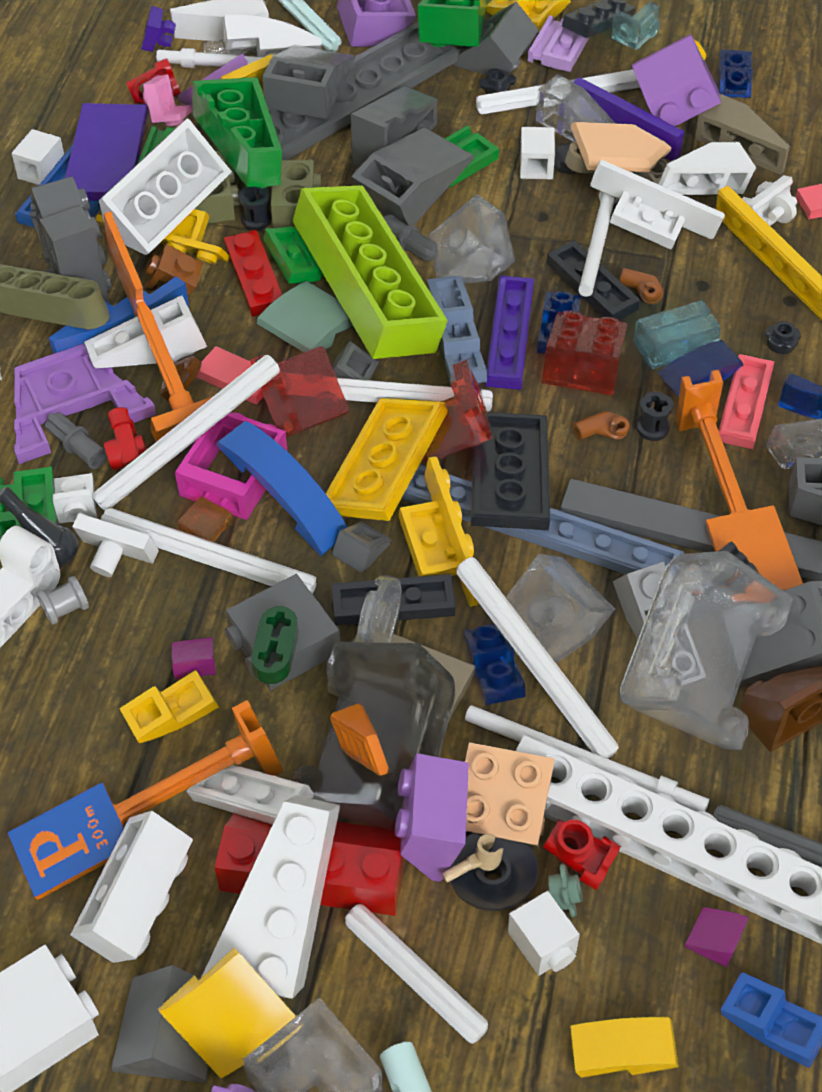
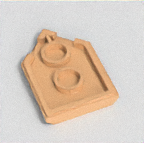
(619, 145)

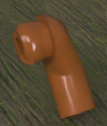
(645, 284)
(603, 424)

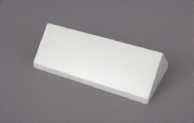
(164, 188)

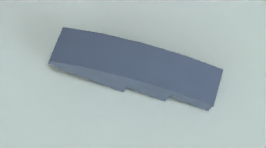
(460, 336)

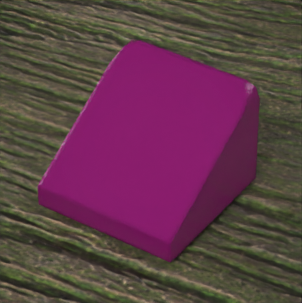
(193, 656)
(716, 934)

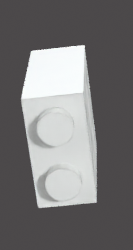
(40, 1017)

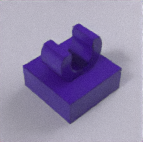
(155, 30)

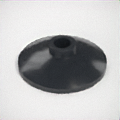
(517, 873)

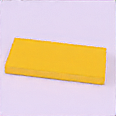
(385, 457)

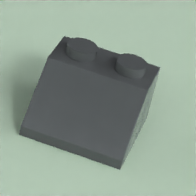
(502, 42)

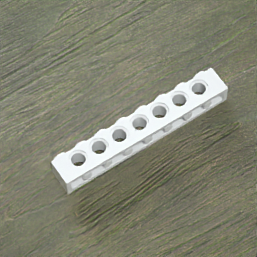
(687, 856)

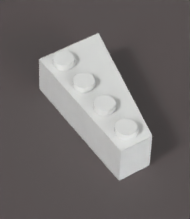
(283, 896)

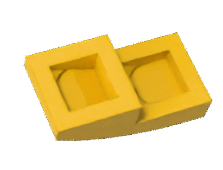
(164, 712)
(624, 1044)

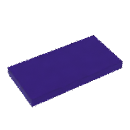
(106, 146)

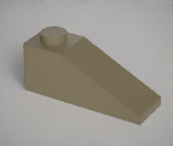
(739, 123)

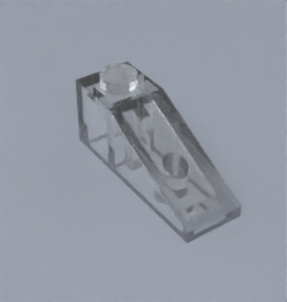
(565, 102)

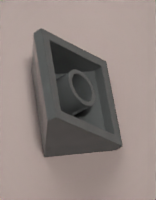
(147, 1040)

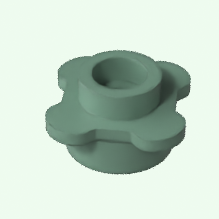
(565, 890)

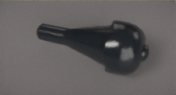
(60, 537)

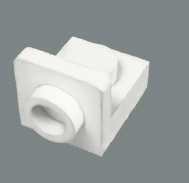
(74, 496)

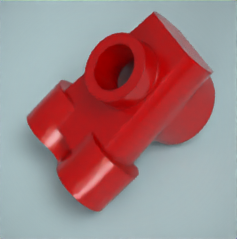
(161, 68)
(127, 444)
(590, 855)

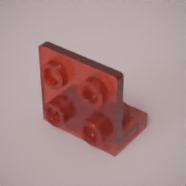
(584, 352)
(304, 392)
(466, 418)

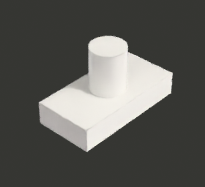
(112, 543)

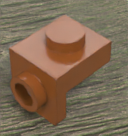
(172, 264)

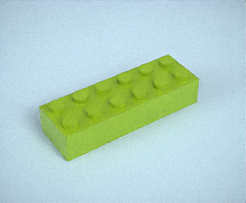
(369, 272)

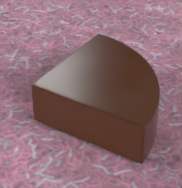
(187, 371)

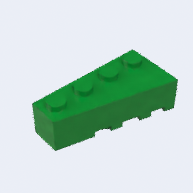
(451, 22)
(240, 127)

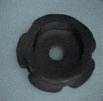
(782, 337)

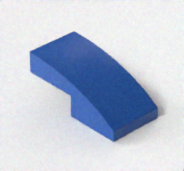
(773, 1020)

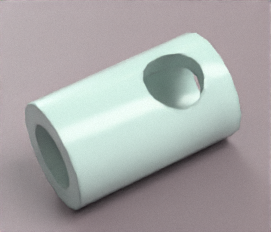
(404, 1069)

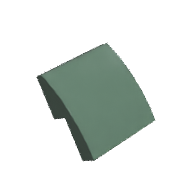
(305, 317)

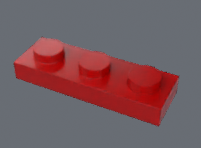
(252, 271)

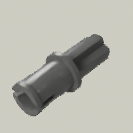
(411, 239)
(76, 440)

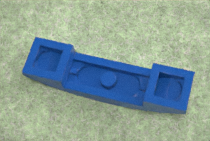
(287, 482)

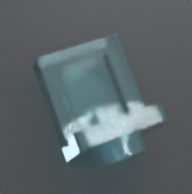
(637, 29)

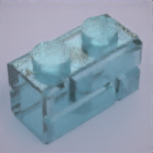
(675, 333)

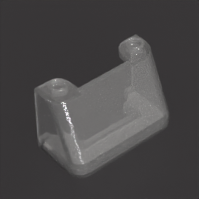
(700, 644)

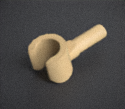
(481, 859)

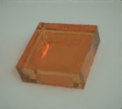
(205, 520)

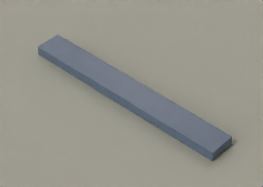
(565, 534)

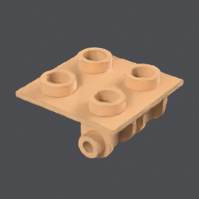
(507, 793)

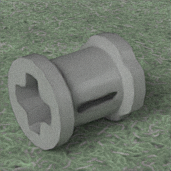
(62, 600)

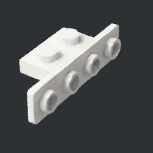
(653, 209)

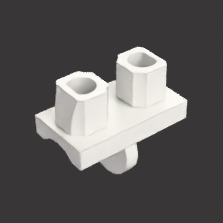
(774, 201)

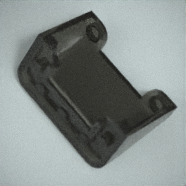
(409, 708)

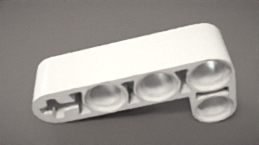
(26, 568)

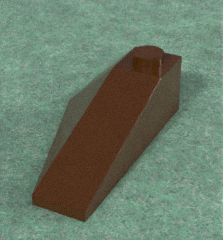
(784, 706)

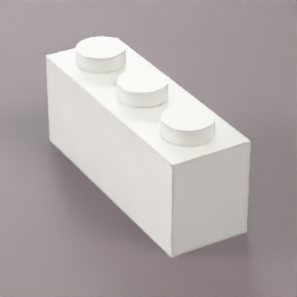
(133, 888)

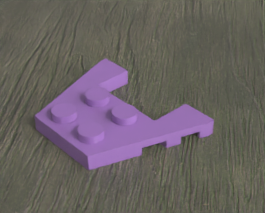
(66, 385)

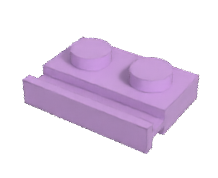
(556, 46)

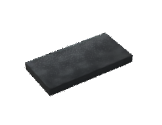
(512, 474)

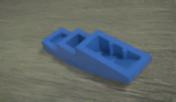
(119, 314)

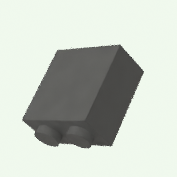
(315, 627)

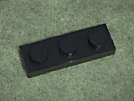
(595, 17)
(609, 294)
(420, 598)

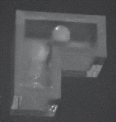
(310, 1053)

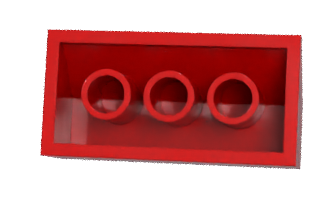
(361, 867)

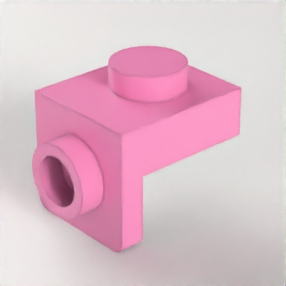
(161, 102)

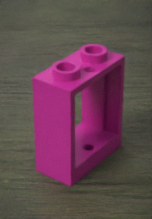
(197, 481)

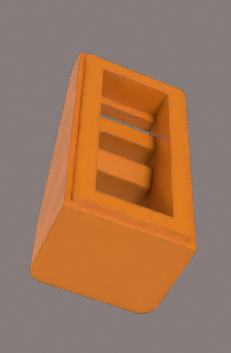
(359, 738)

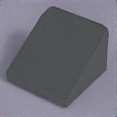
(354, 363)
(360, 546)

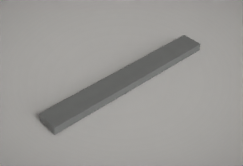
(668, 522)

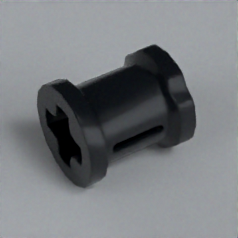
(255, 208)
(651, 416)

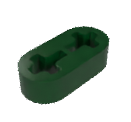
(267, 643)

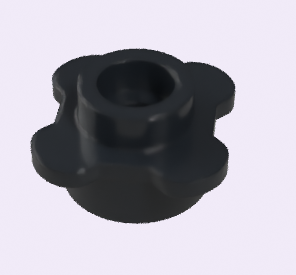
(497, 81)

